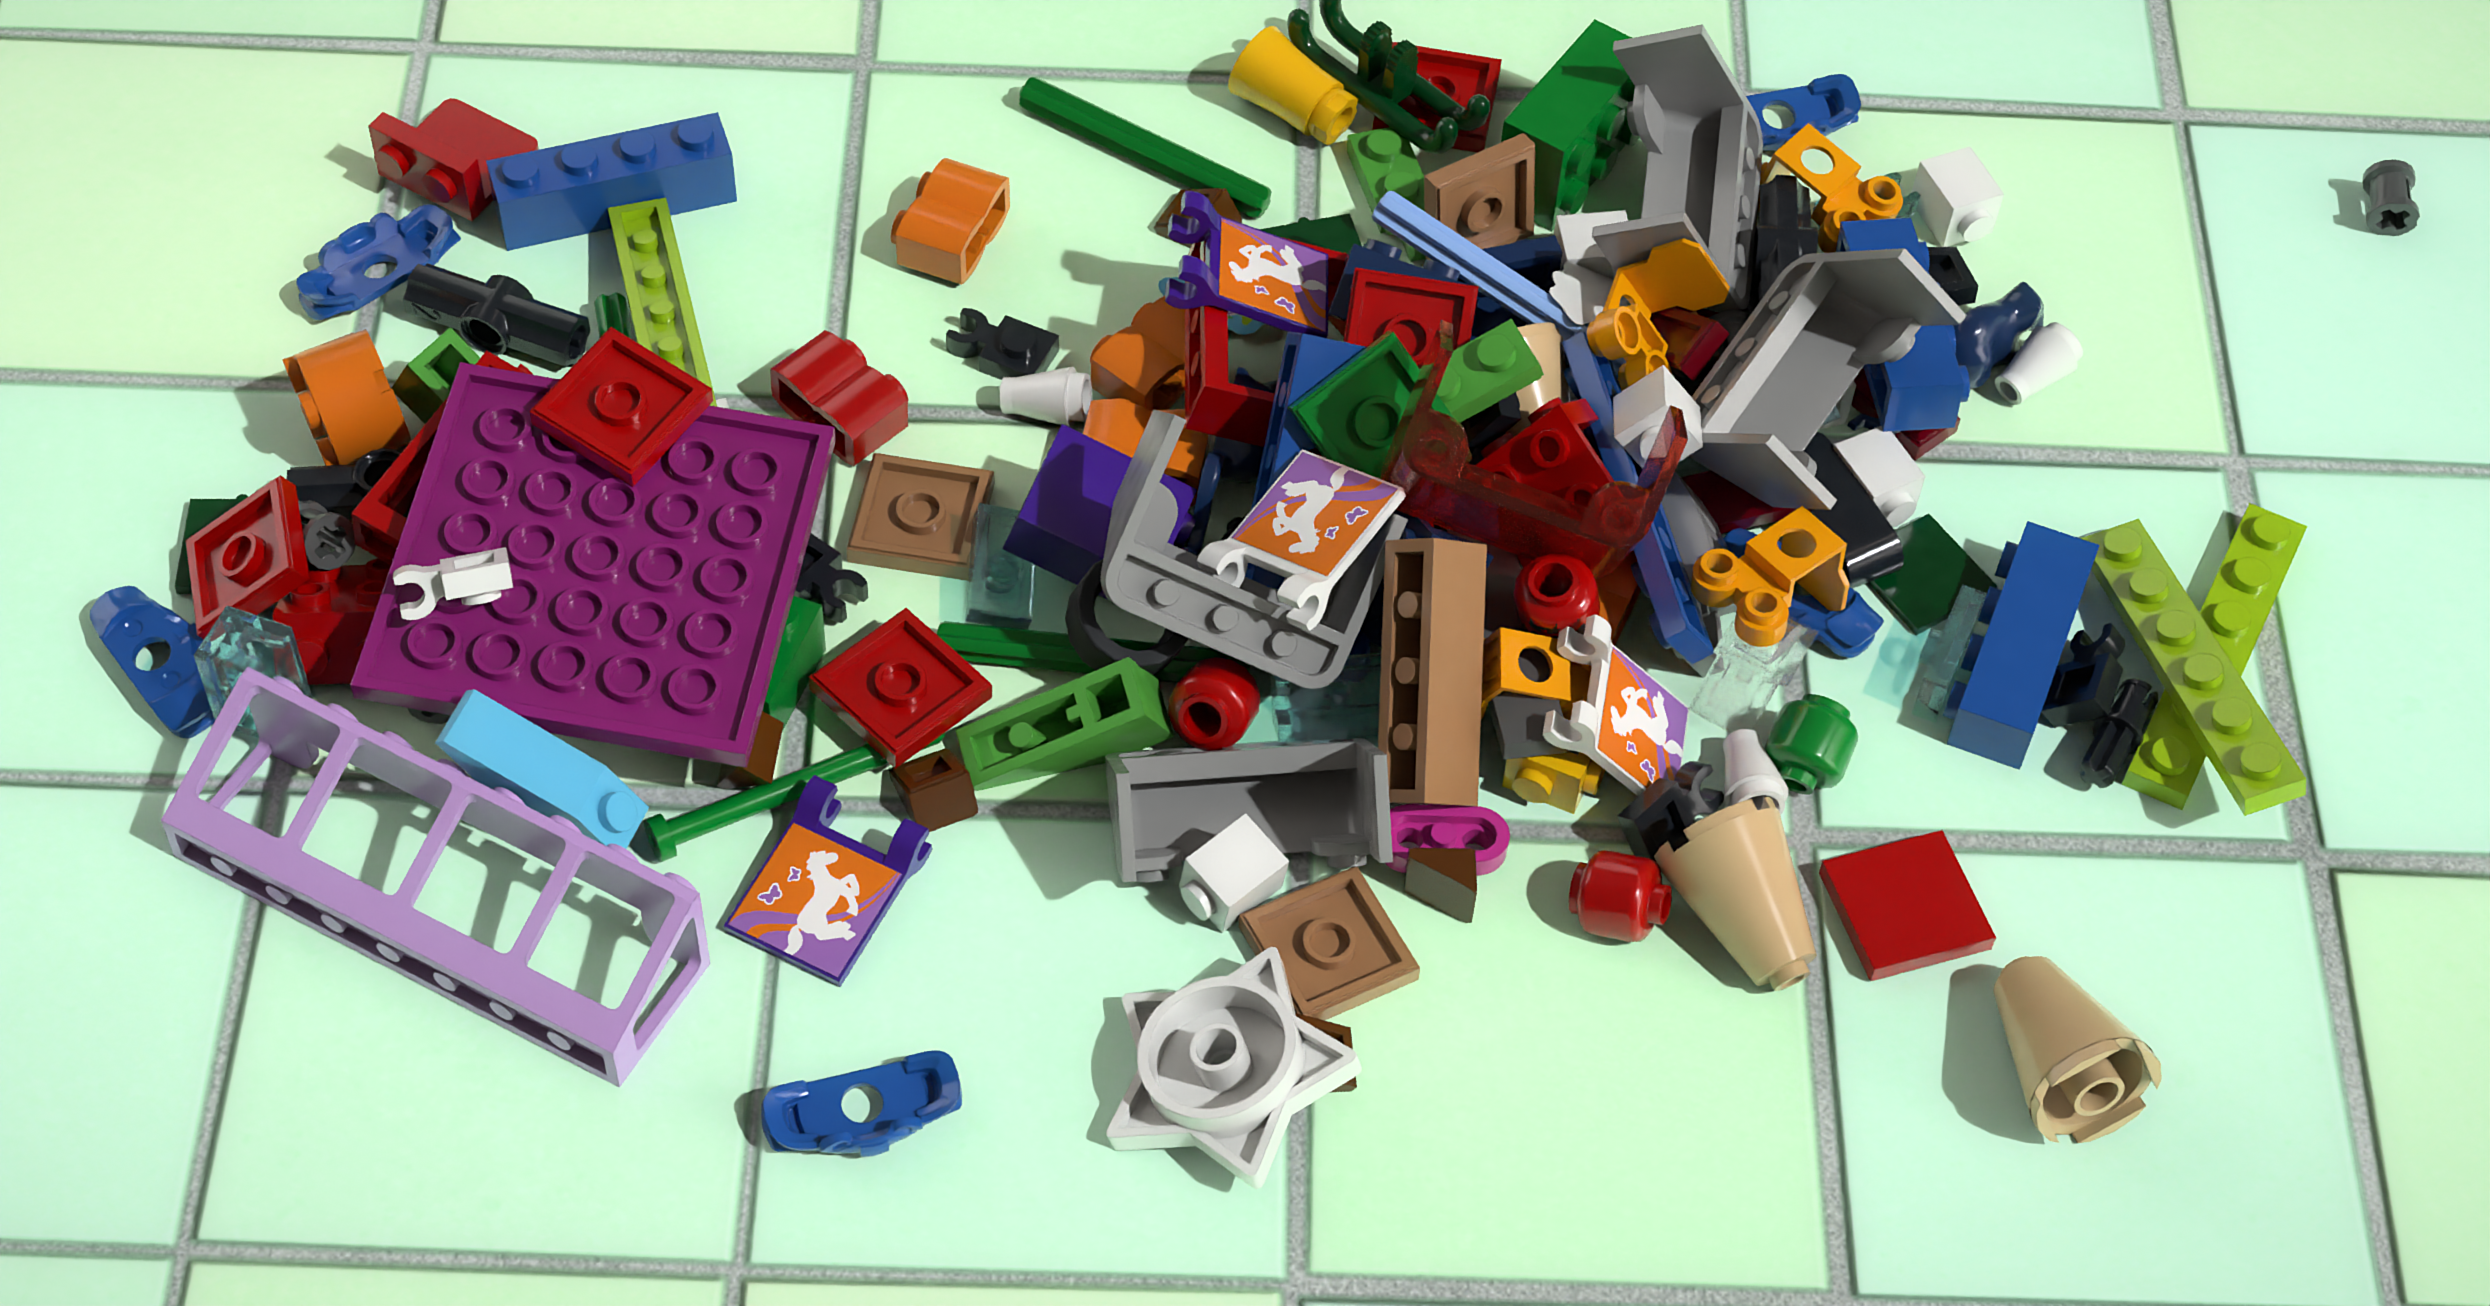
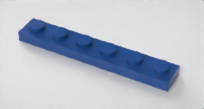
(1659, 563)

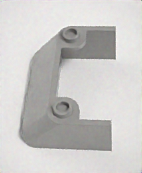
(1699, 158)
(1799, 359)
(1244, 622)
(1299, 793)

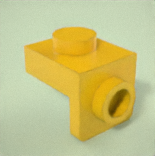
(1554, 778)

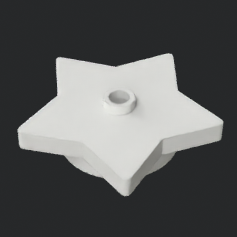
(1225, 1068)

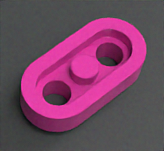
(1449, 828)

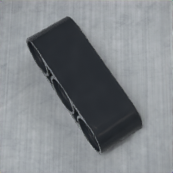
(1871, 541)

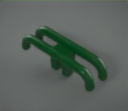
(1387, 78)

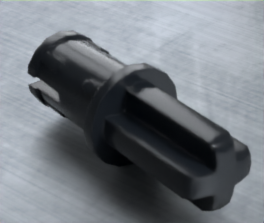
(2118, 732)

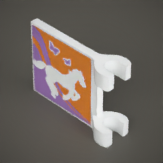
(1306, 531)
(1628, 719)

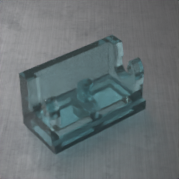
(242, 642)
(1338, 711)

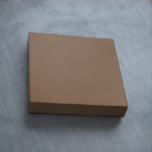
(1486, 194)
(918, 516)
(1332, 944)

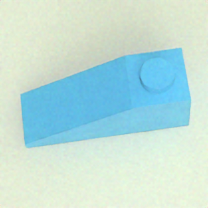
(540, 769)

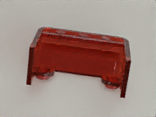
(1445, 490)

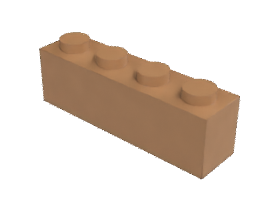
(1432, 670)

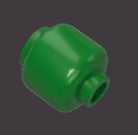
(1812, 743)

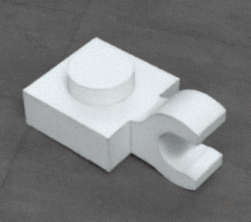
(472, 577)

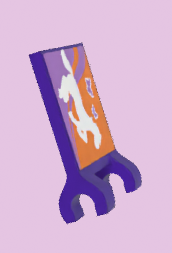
(1248, 271)
(823, 890)

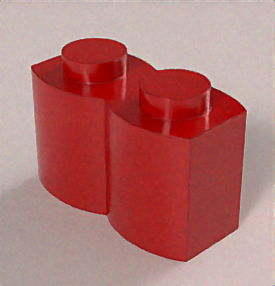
(835, 387)

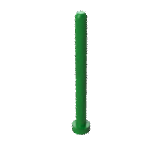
(666, 835)

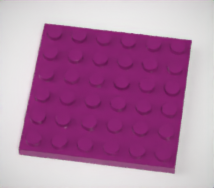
(629, 606)

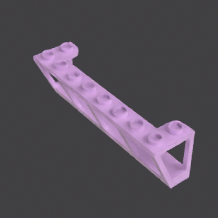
(388, 925)

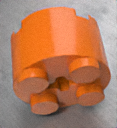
(347, 398)

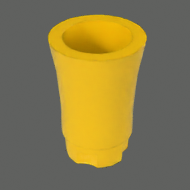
(1292, 87)

